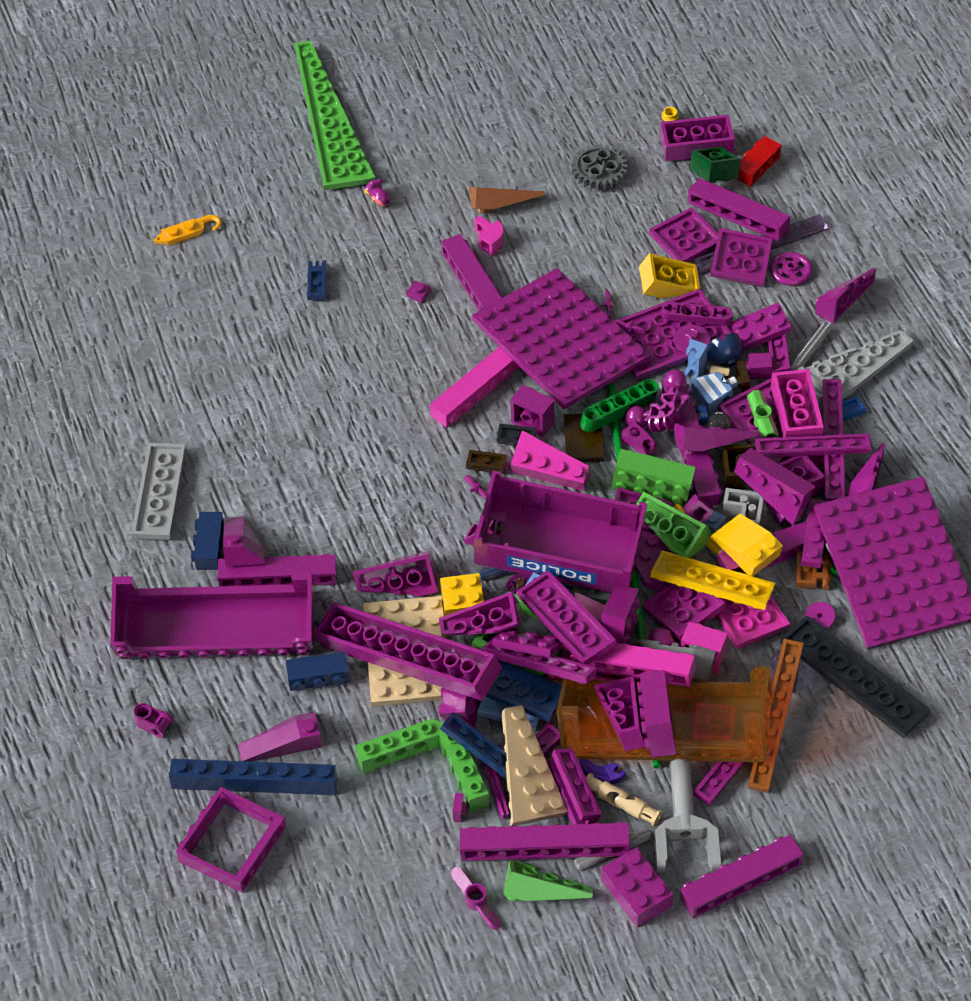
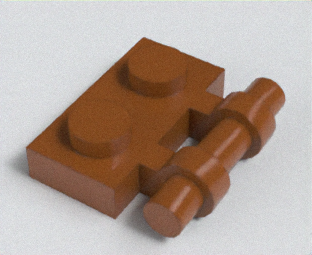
(807, 576)

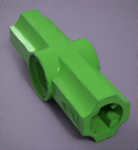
(762, 414)

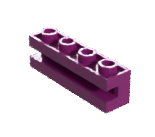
(573, 787)

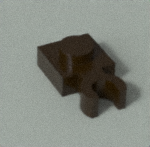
(743, 378)

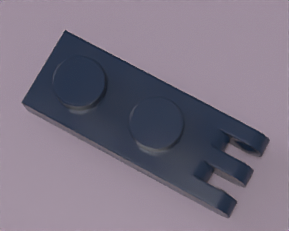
(316, 281)

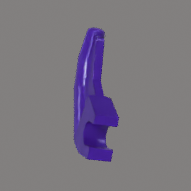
(603, 773)

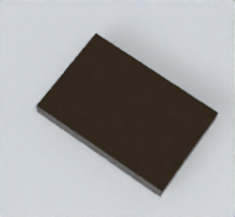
(582, 444)

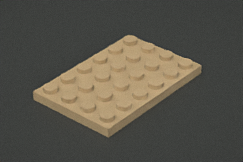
(393, 687)

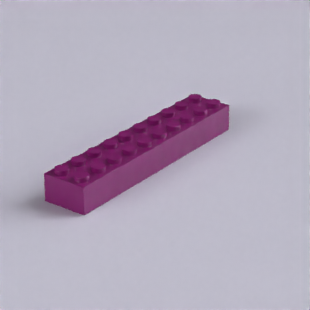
(408, 651)

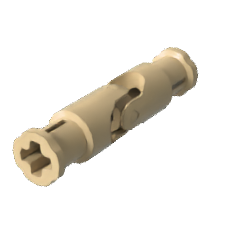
(631, 805)

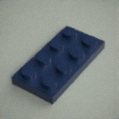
(520, 687)

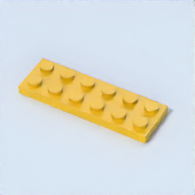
(713, 580)

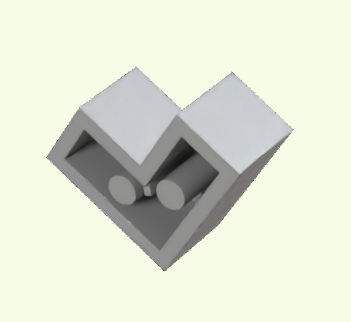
(743, 502)

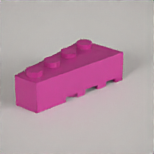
(549, 464)

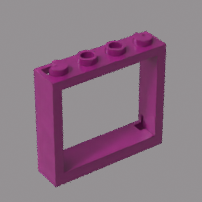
(257, 856)

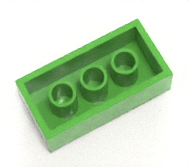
(653, 476)

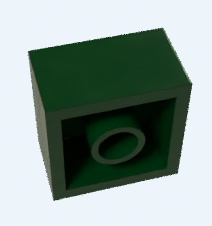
(715, 164)

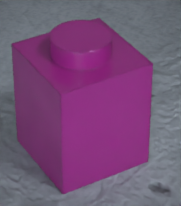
(759, 366)
(698, 509)

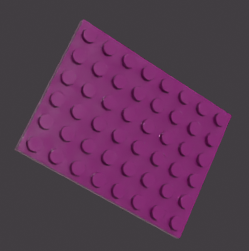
(560, 338)
(895, 562)

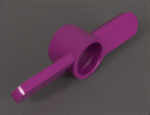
(480, 905)

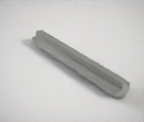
(811, 346)
(635, 839)

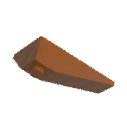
(495, 198)

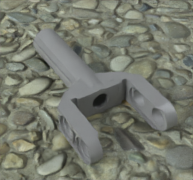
(684, 822)

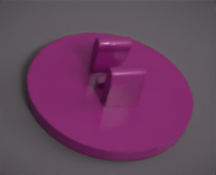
(687, 332)

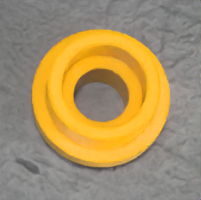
(670, 114)

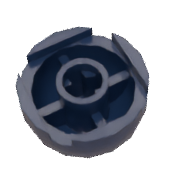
(725, 351)

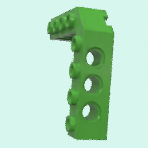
(420, 738)

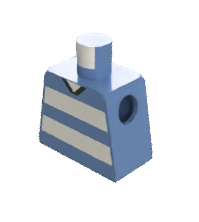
(712, 390)

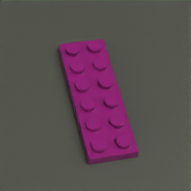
(566, 618)

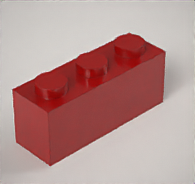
(758, 160)

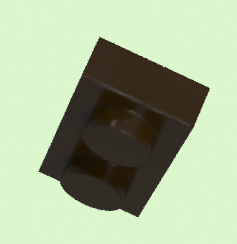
(486, 461)

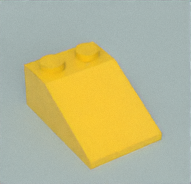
(667, 276)
(748, 544)

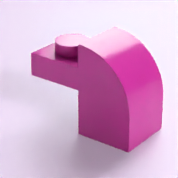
(490, 235)

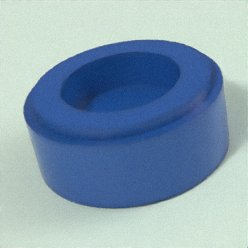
(702, 414)

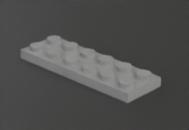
(158, 491)

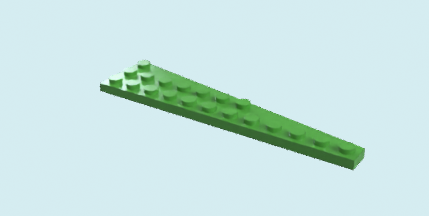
(336, 146)

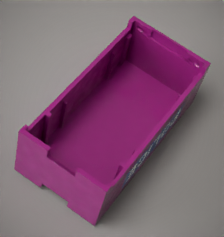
(559, 531)

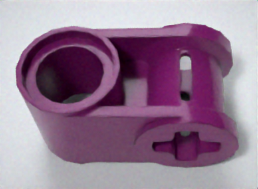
(155, 721)

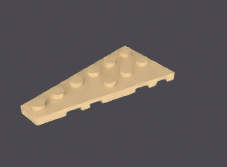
(529, 779)

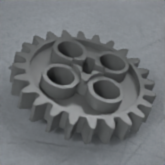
(599, 167)

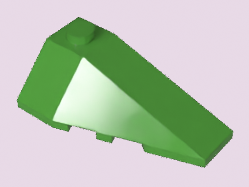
(677, 530)
(527, 884)

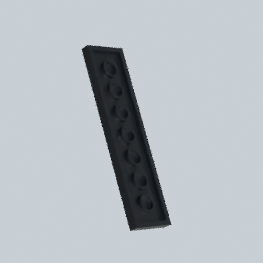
(858, 677)

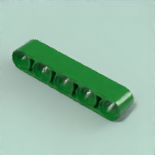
(618, 404)

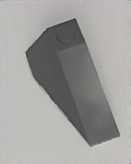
(703, 657)

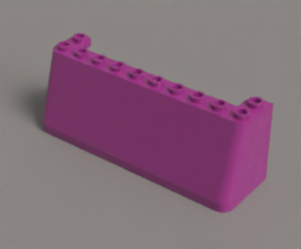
(213, 619)

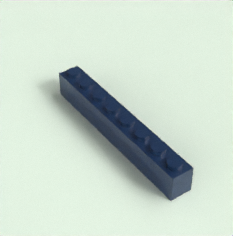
(253, 776)

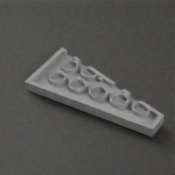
(859, 365)

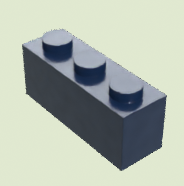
(208, 540)
(317, 671)

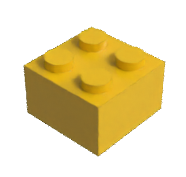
(461, 592)

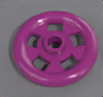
(793, 280)

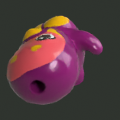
(377, 193)

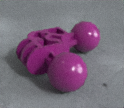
(670, 412)

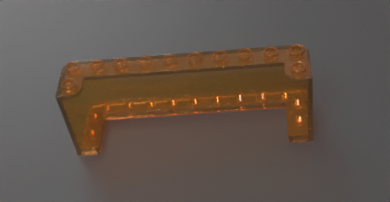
(707, 718)

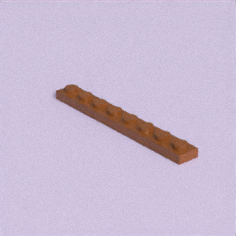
(781, 695)

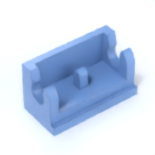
(696, 358)

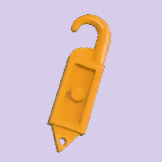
(185, 230)

